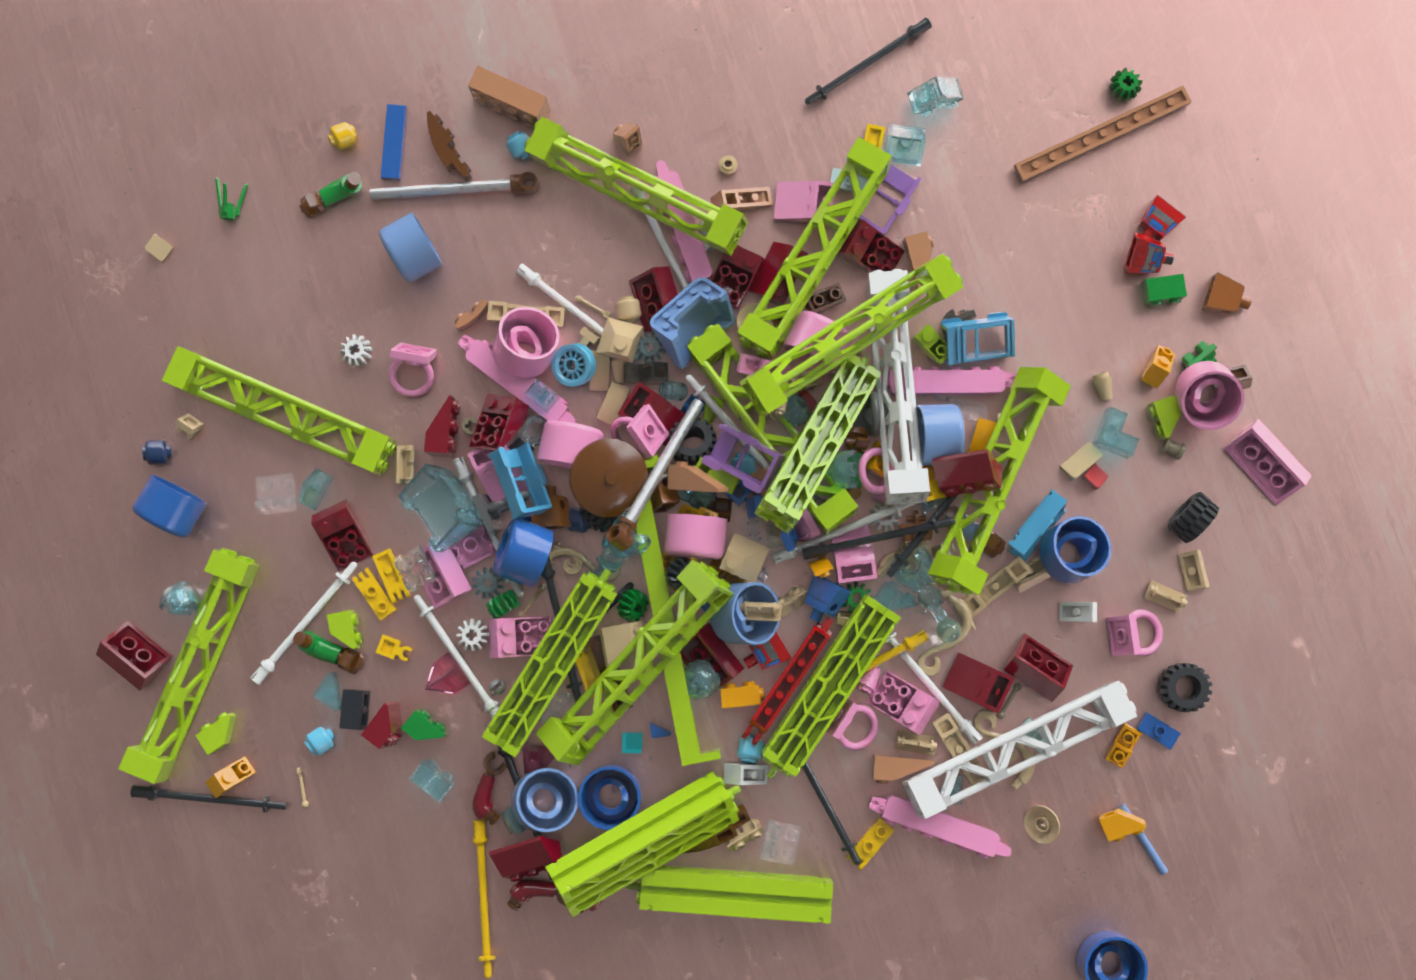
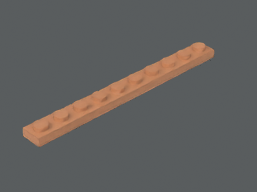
(1102, 133)

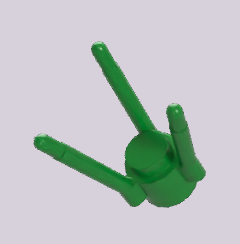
(227, 210)

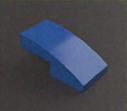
(752, 504)

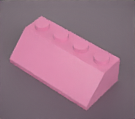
(1267, 462)

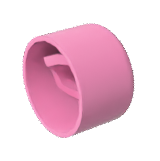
(805, 326)
(530, 327)
(1218, 411)
(563, 441)
(695, 536)

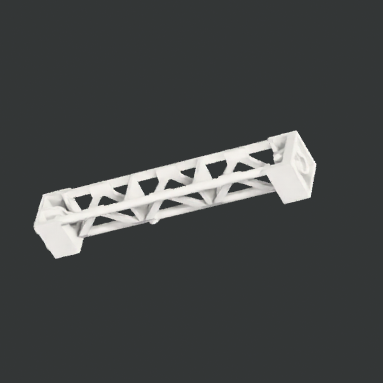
(908, 480)
(1113, 711)

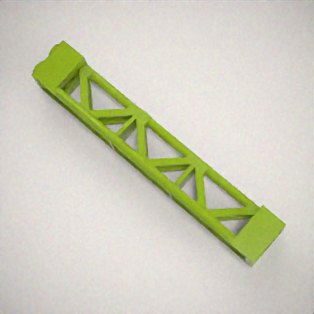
(869, 164)
(722, 224)
(714, 346)
(187, 374)
(768, 388)
(962, 572)
(697, 582)
(145, 759)

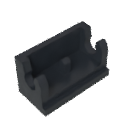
(354, 709)

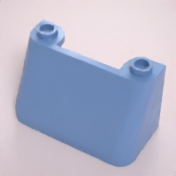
(689, 315)

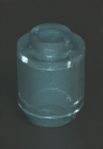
(673, 390)
(511, 823)

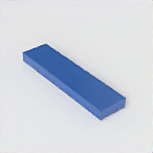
(393, 142)

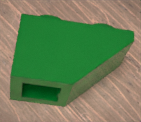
(422, 727)

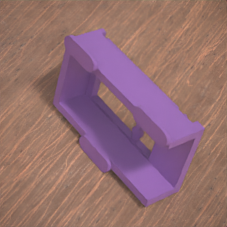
(903, 184)
(724, 449)

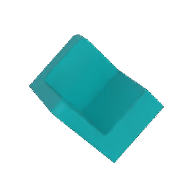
(632, 742)

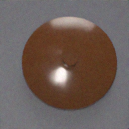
(607, 477)

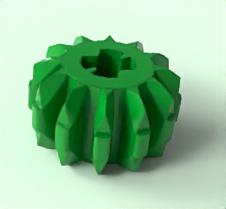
(1121, 88)
(854, 591)
(503, 604)
(632, 605)

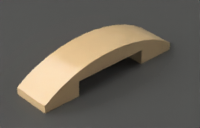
(497, 310)
(998, 584)
(955, 744)

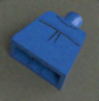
(825, 597)

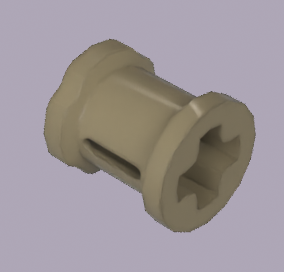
(467, 423)
(1173, 448)

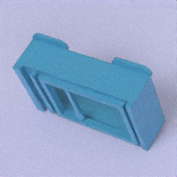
(956, 338)
(532, 474)
(1037, 525)

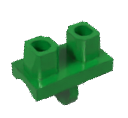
(1206, 353)

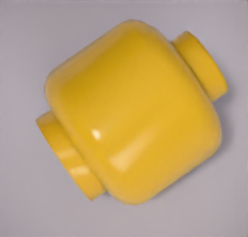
(342, 136)

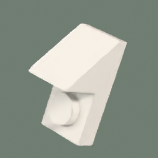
(1078, 611)

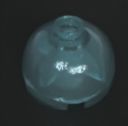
(844, 469)
(180, 599)
(701, 679)

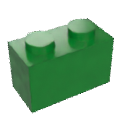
(1164, 289)

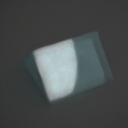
(905, 143)

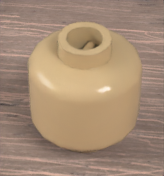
(628, 309)

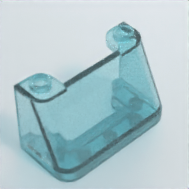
(442, 506)

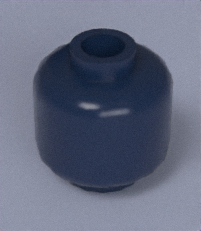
(156, 452)
(576, 521)

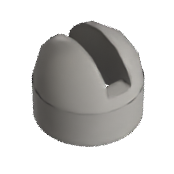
(499, 690)

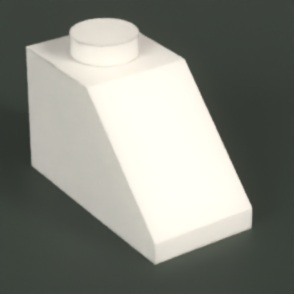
(745, 774)

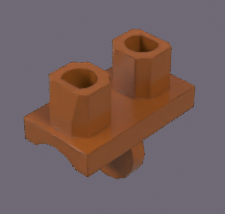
(915, 519)

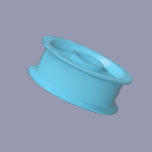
(571, 353)

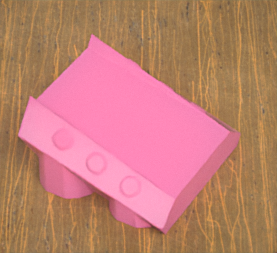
(806, 527)
(473, 548)

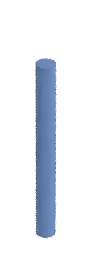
(1148, 847)

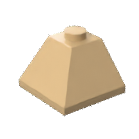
(619, 340)
(744, 558)
(616, 638)

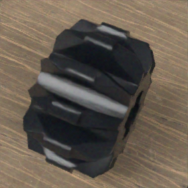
(674, 570)

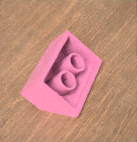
(450, 578)

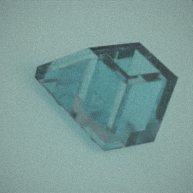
(893, 598)

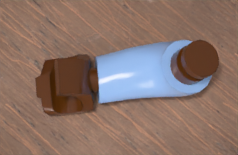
(995, 543)

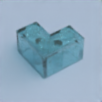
(935, 94)
(1110, 434)

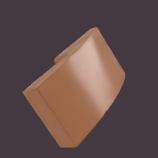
(466, 319)

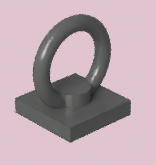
(870, 416)
(491, 510)

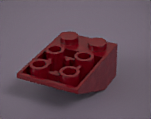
(870, 249)
(737, 273)
(664, 410)
(498, 422)
(441, 433)
(341, 534)
(978, 683)

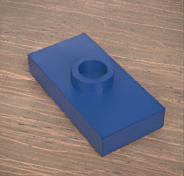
(789, 539)
(1158, 730)

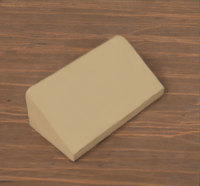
(1081, 460)
(1193, 570)
(1036, 576)

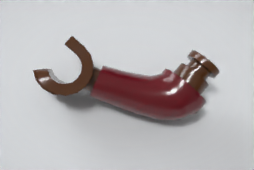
(482, 802)
(530, 888)

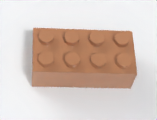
(508, 97)

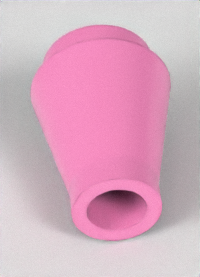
(869, 680)

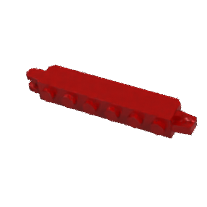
(789, 679)

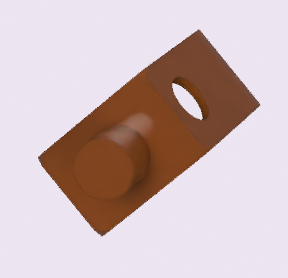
(1225, 296)
(662, 497)
(557, 516)

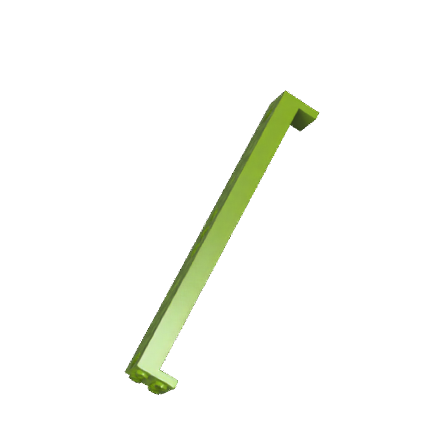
(674, 671)

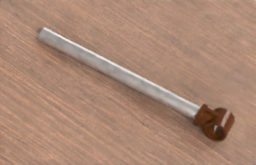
(515, 184)
(620, 534)

